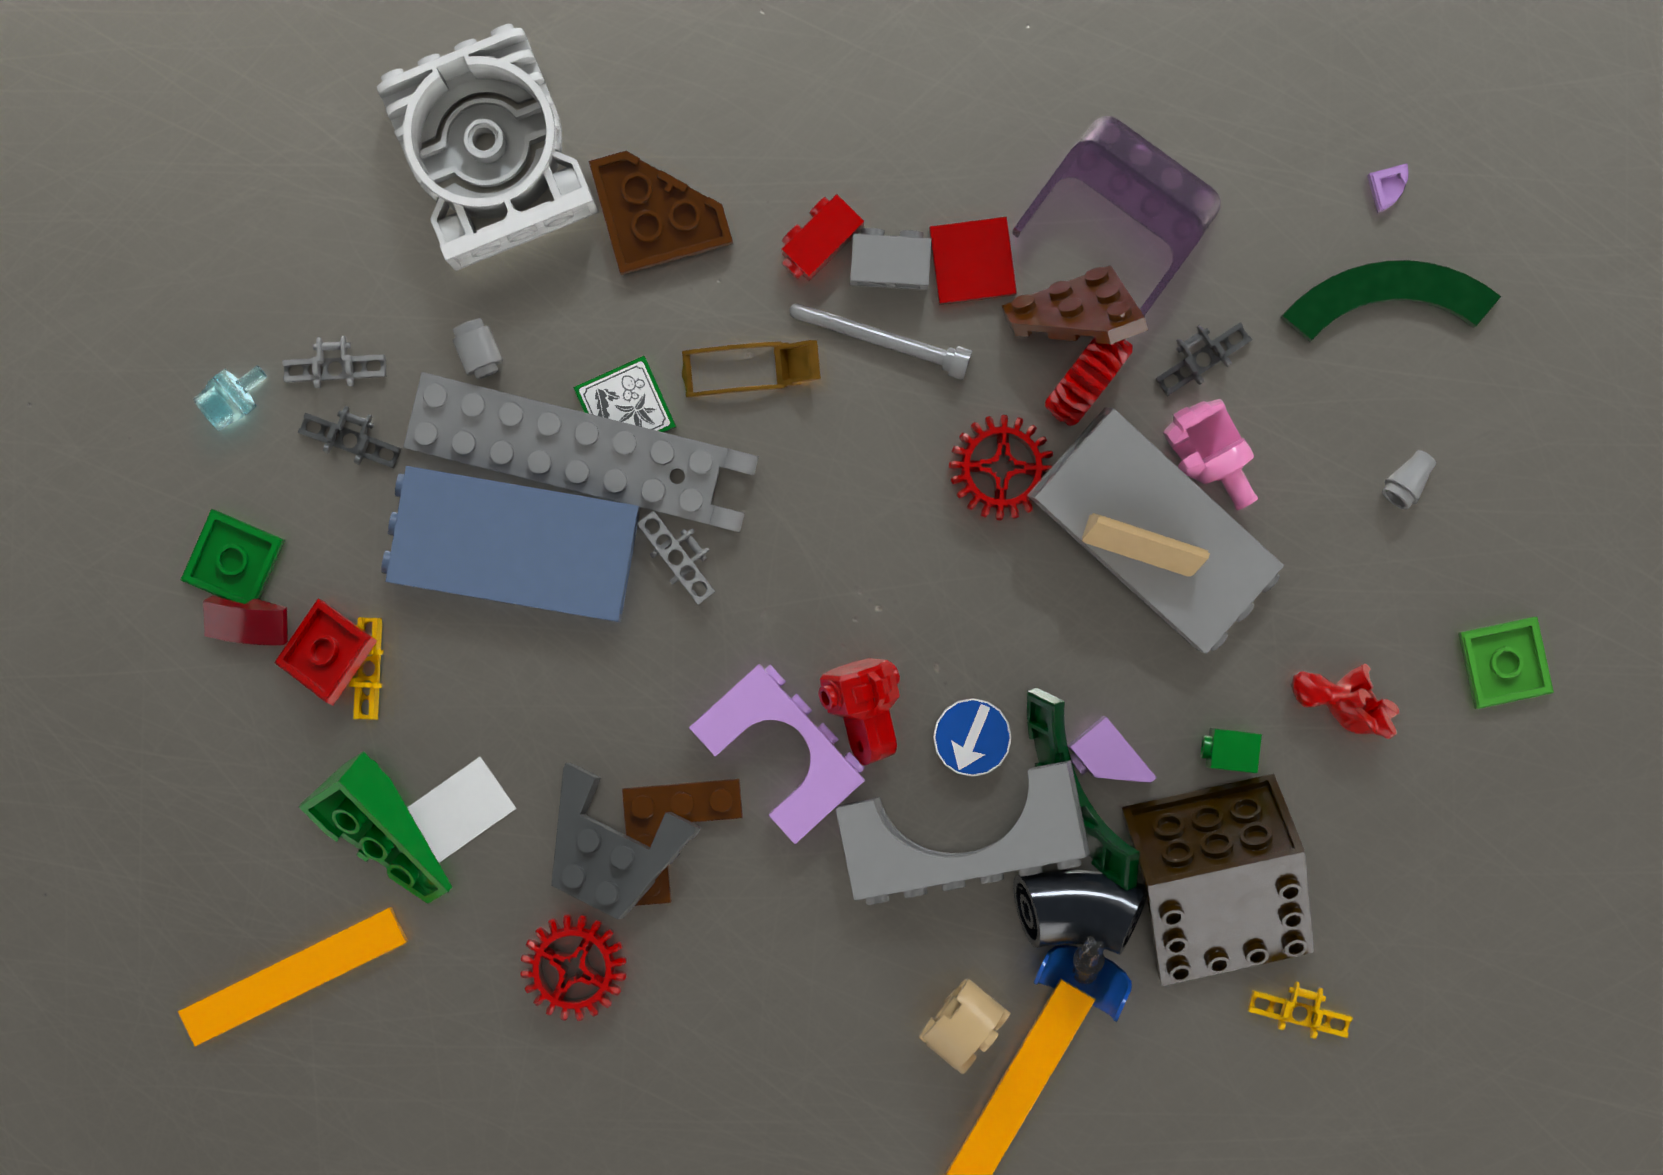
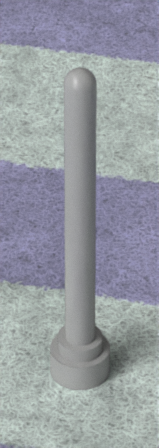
(953, 360)

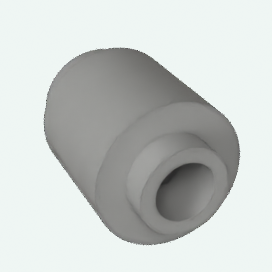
(477, 348)

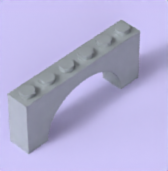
(888, 863)

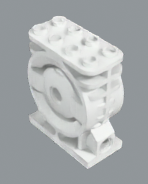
(424, 96)

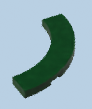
(1390, 282)
(1108, 851)

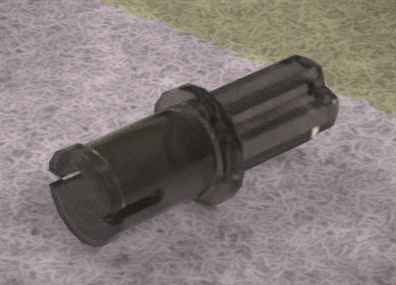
(1088, 961)

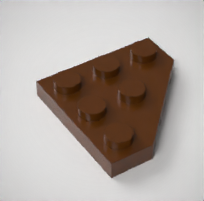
(654, 214)
(1083, 306)

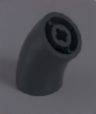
(1077, 904)

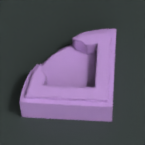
(1388, 185)

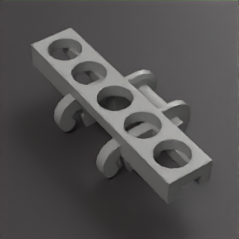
(345, 360)
(674, 544)

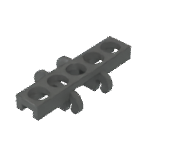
(1190, 360)
(362, 439)

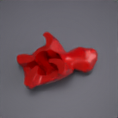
(1348, 701)

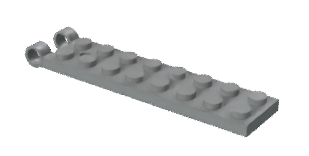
(572, 449)

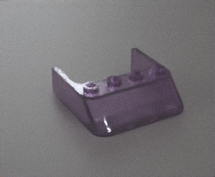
(1141, 184)

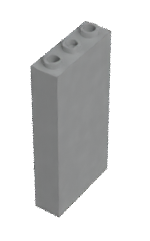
(1129, 480)

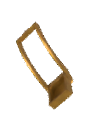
(793, 362)

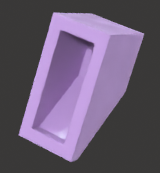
(1107, 754)

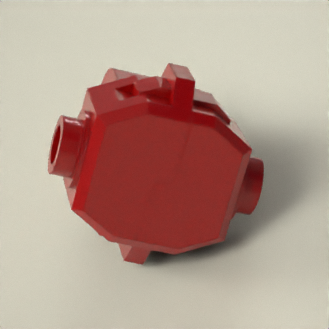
(863, 696)

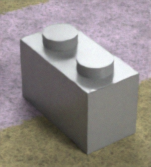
(890, 260)

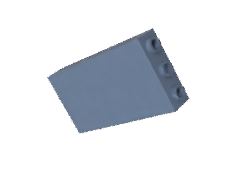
(511, 543)

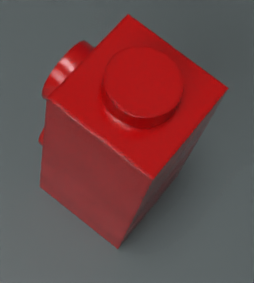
(821, 239)

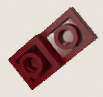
(247, 623)

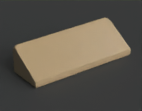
(1143, 545)

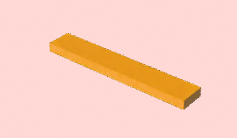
(293, 976)
(1022, 1081)

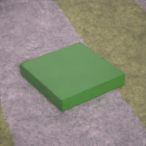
(1505, 662)

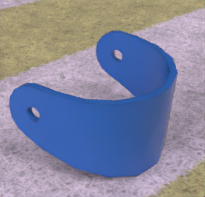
(1109, 989)

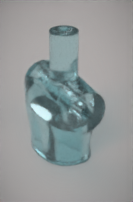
(227, 398)

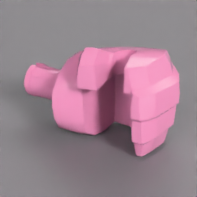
(1212, 449)

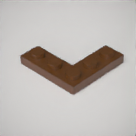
(692, 801)

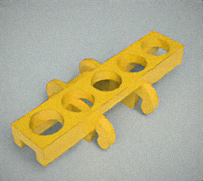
(360, 682)
(1289, 1005)

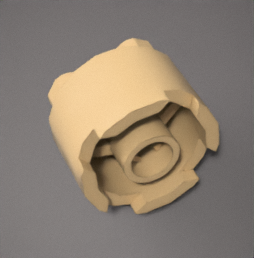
(964, 1025)

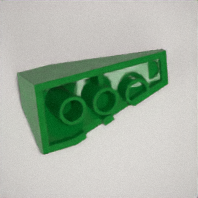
(370, 814)

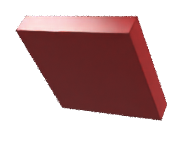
(972, 260)
(325, 651)

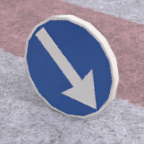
(972, 737)

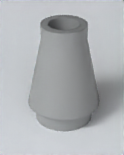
(1408, 482)

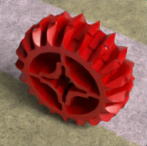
(1087, 380)
(1003, 434)
(590, 976)

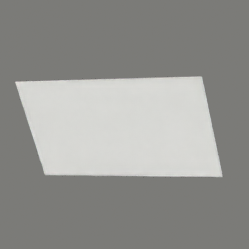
(460, 809)

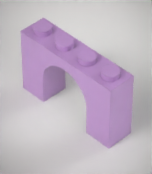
(830, 773)

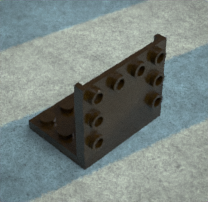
(1222, 878)

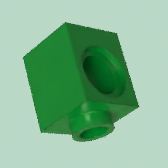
(1231, 750)

